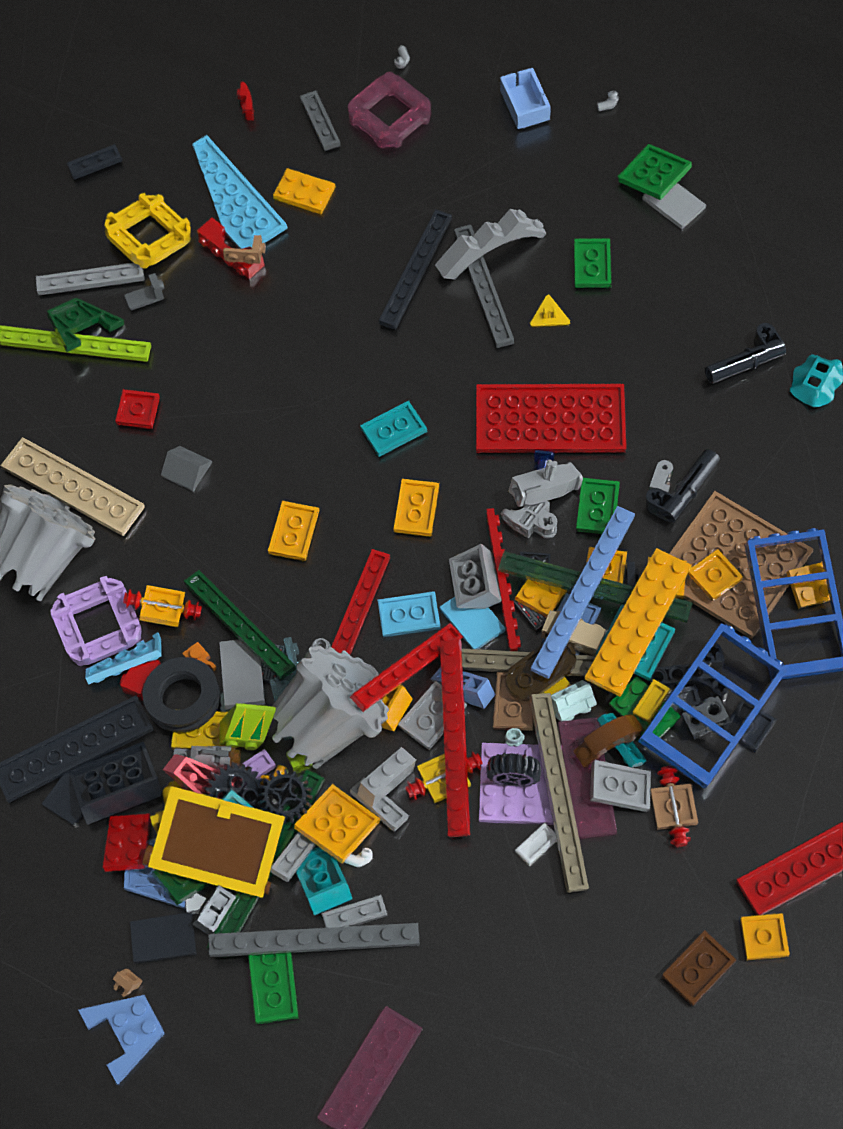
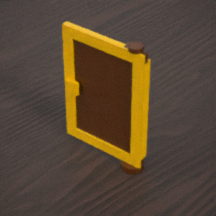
(216, 842)

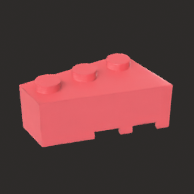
(191, 774)

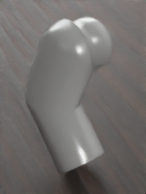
(609, 103)

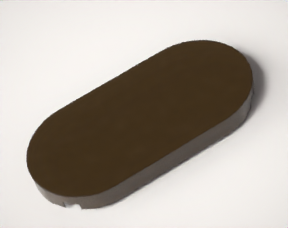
(523, 682)

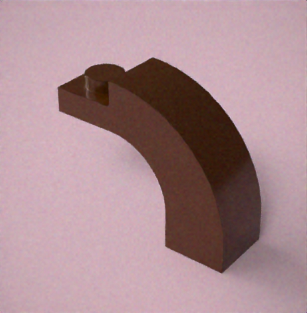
(611, 734)

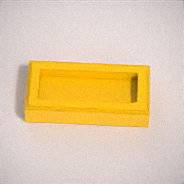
(651, 701)

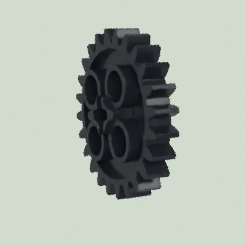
(222, 782)

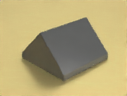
(185, 467)

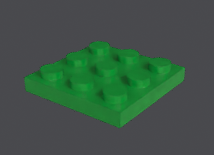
(654, 171)

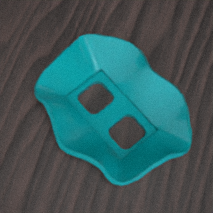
(824, 392)

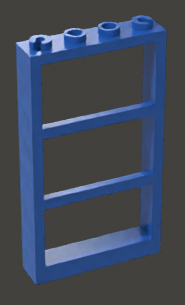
(805, 668)
(676, 758)

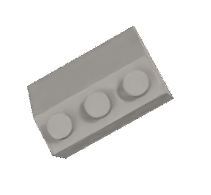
(475, 578)

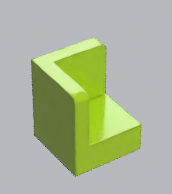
(297, 763)

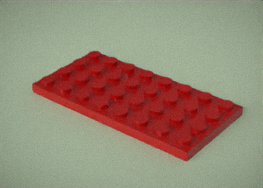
(550, 418)

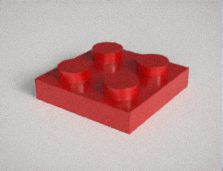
(137, 409)

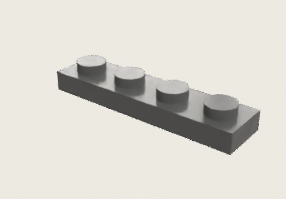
(320, 120)

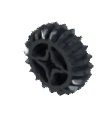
(513, 770)
(292, 799)

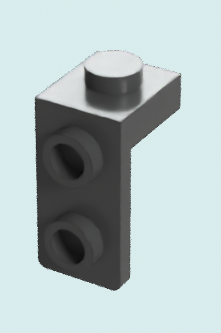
(146, 295)

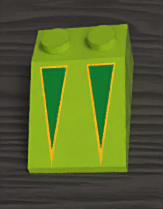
(246, 726)

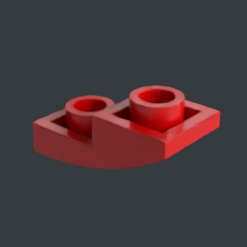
(246, 102)

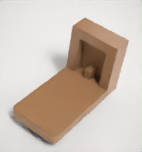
(244, 255)

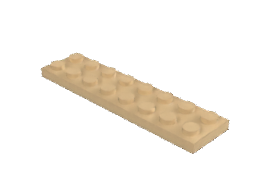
(73, 486)

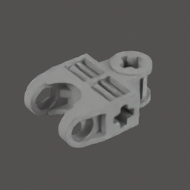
(532, 519)

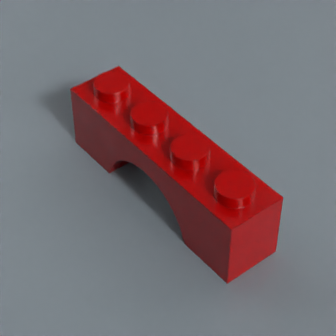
(213, 236)

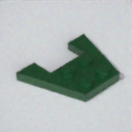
(76, 316)

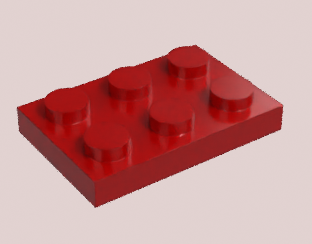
(126, 842)

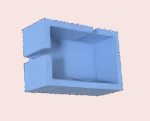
(525, 101)

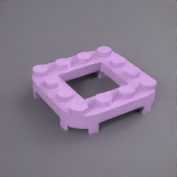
(85, 598)

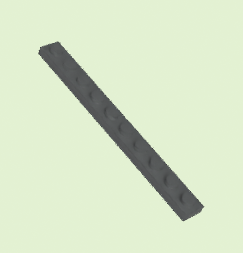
(313, 939)

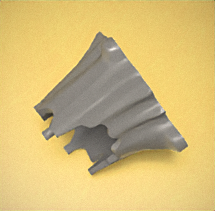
(38, 538)
(319, 706)

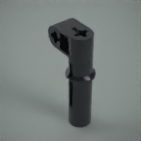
(750, 358)
(685, 489)

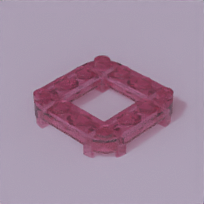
(389, 85)

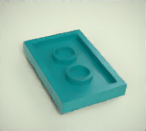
(393, 428)

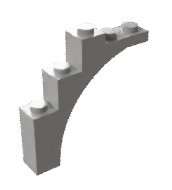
(489, 236)

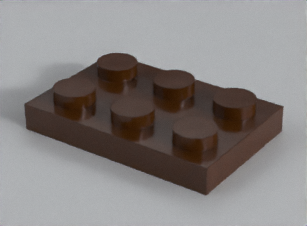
(698, 968)

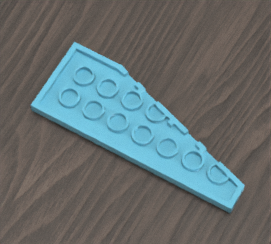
(235, 199)

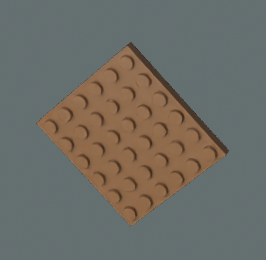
(727, 528)

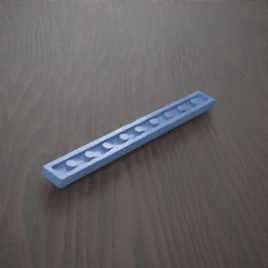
(582, 592)

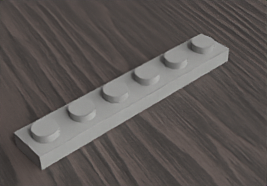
(89, 278)

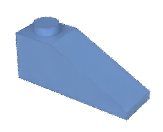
(476, 688)

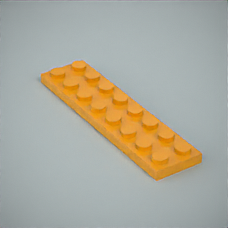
(638, 622)

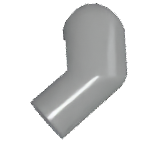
(403, 59)

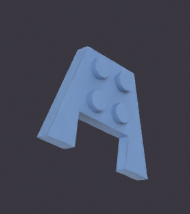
(143, 883)
(134, 1027)

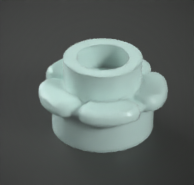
(514, 737)

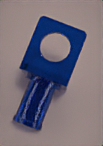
(542, 457)

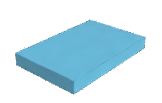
(409, 614)
(475, 625)

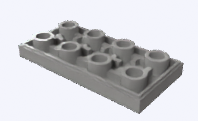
(240, 675)

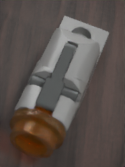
(211, 755)

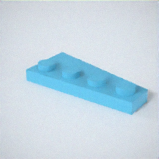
(125, 660)

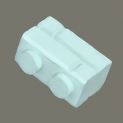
(573, 700)

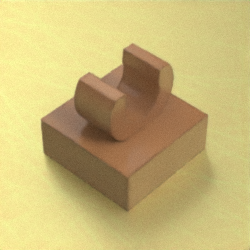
(127, 980)

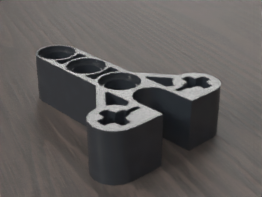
(704, 683)

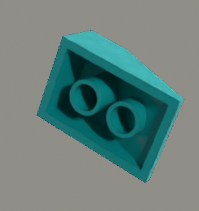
(322, 881)

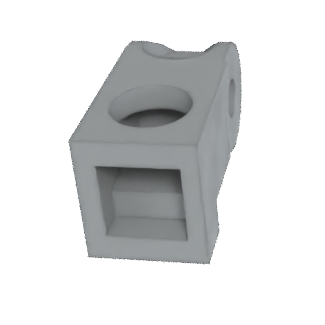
(661, 475)

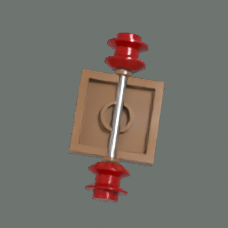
(674, 806)

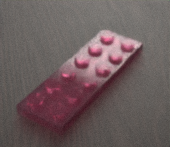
(591, 817)
(370, 1071)

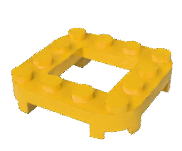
(143, 254)

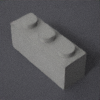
(386, 777)

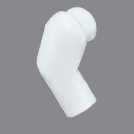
(360, 859)

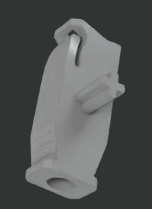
(545, 483)

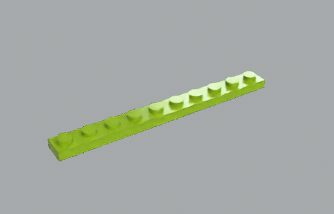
(89, 344)

